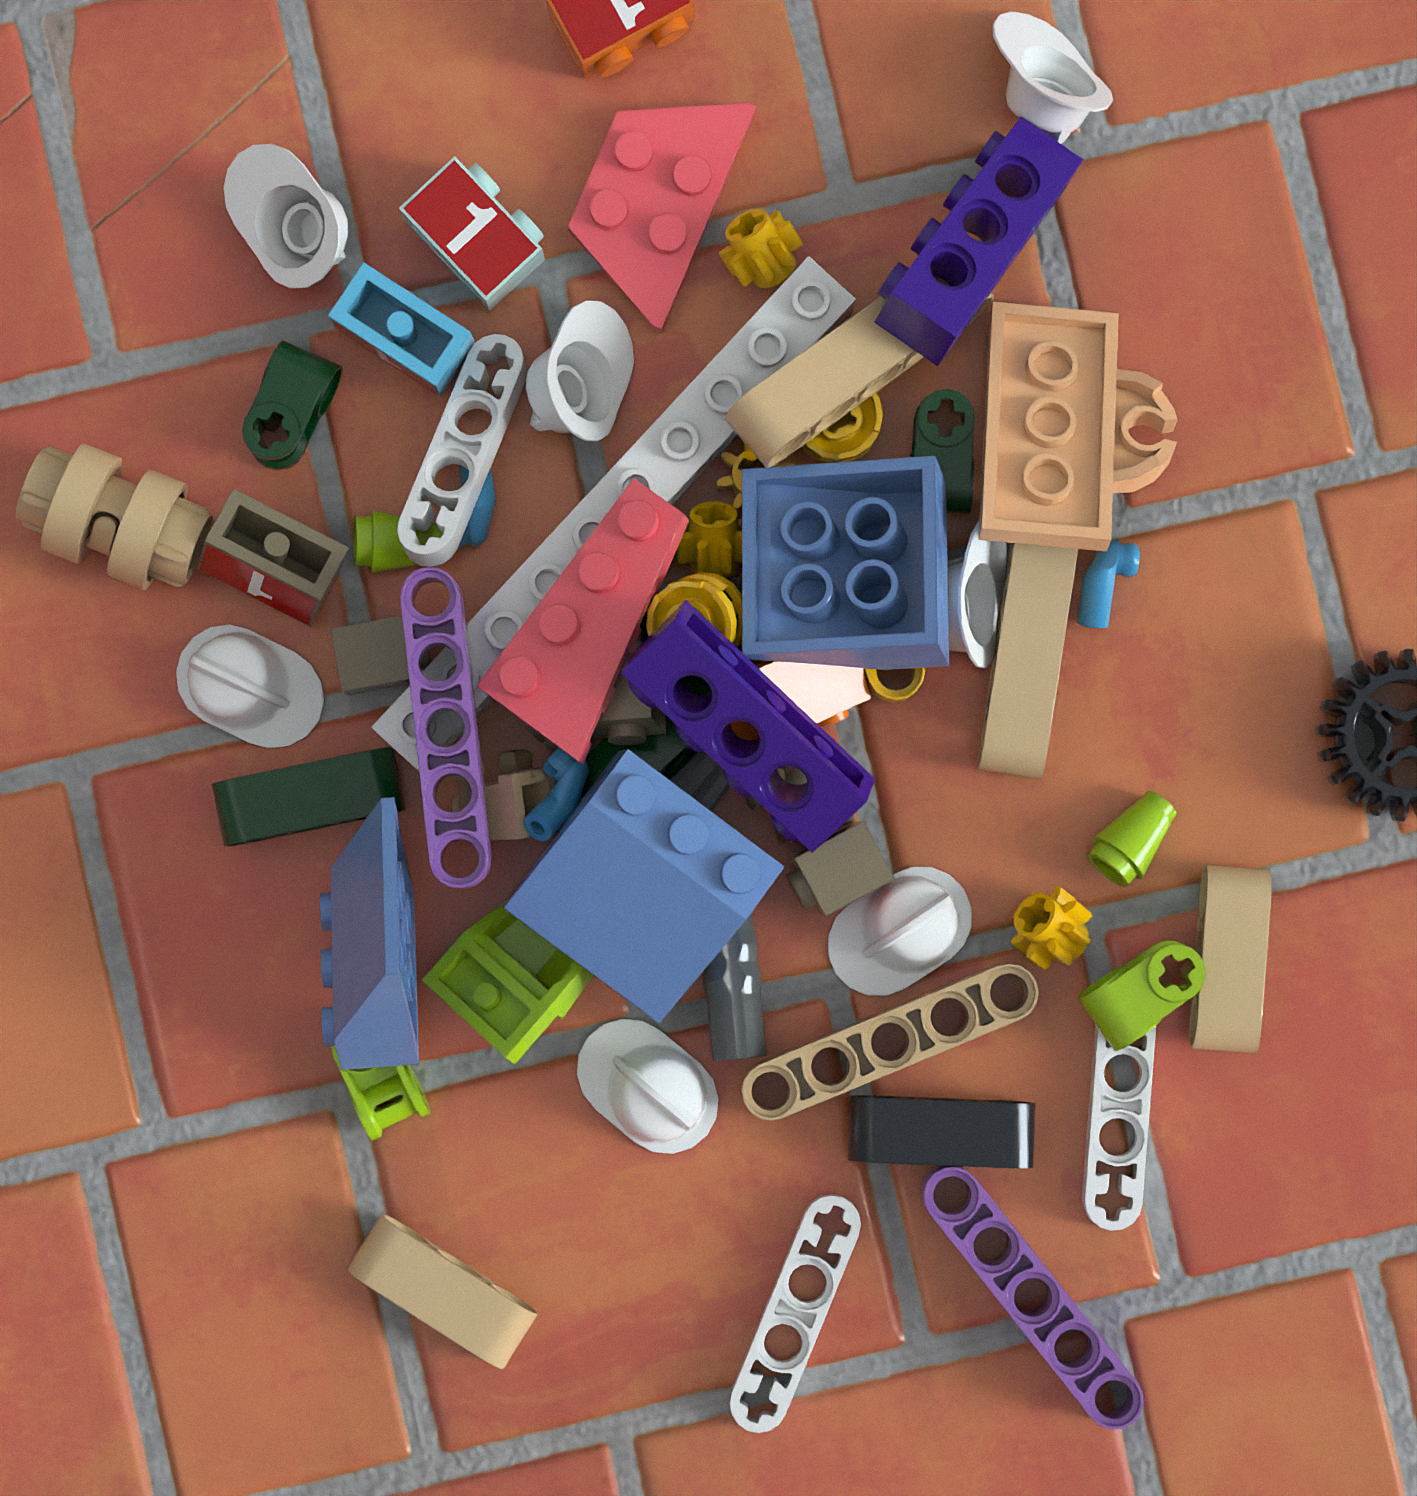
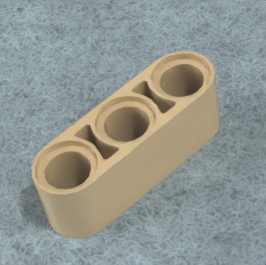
(1234, 948)
(442, 1291)

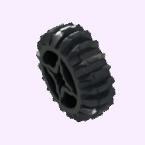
(1379, 719)

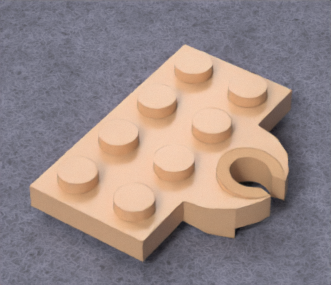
(1062, 426)

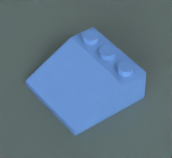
(846, 564)
(643, 885)
(371, 948)

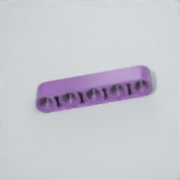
(429, 700)
(1053, 1317)

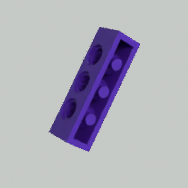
(934, 315)
(742, 692)

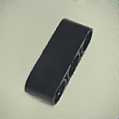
(941, 1131)

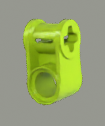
(1133, 999)
(378, 1084)

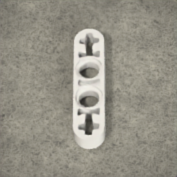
(470, 451)
(1111, 1104)
(789, 1310)

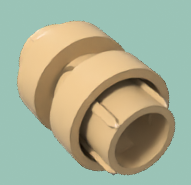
(72, 507)

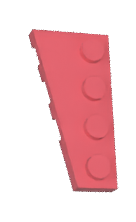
(574, 643)

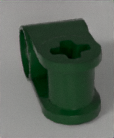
(294, 394)
(951, 452)

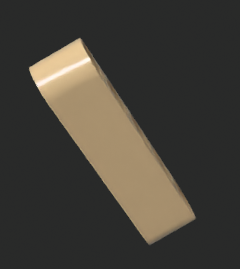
(822, 385)
(1027, 660)
(921, 1040)

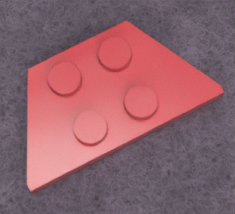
(656, 196)

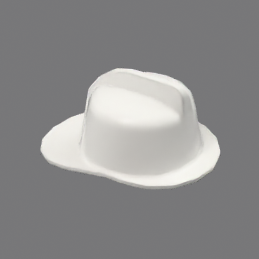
(1047, 76)
(285, 215)
(583, 374)
(975, 598)
(249, 686)
(900, 931)
(647, 1086)

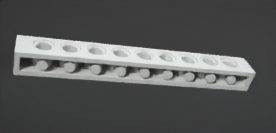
(662, 459)

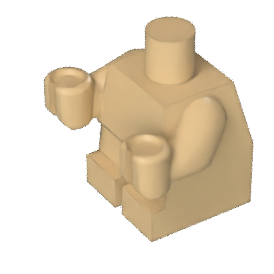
(510, 796)

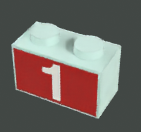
(474, 232)

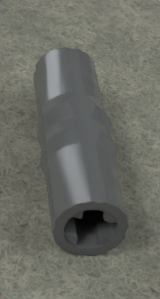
(734, 998)

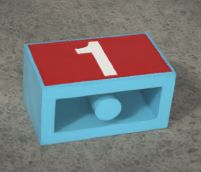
(402, 329)

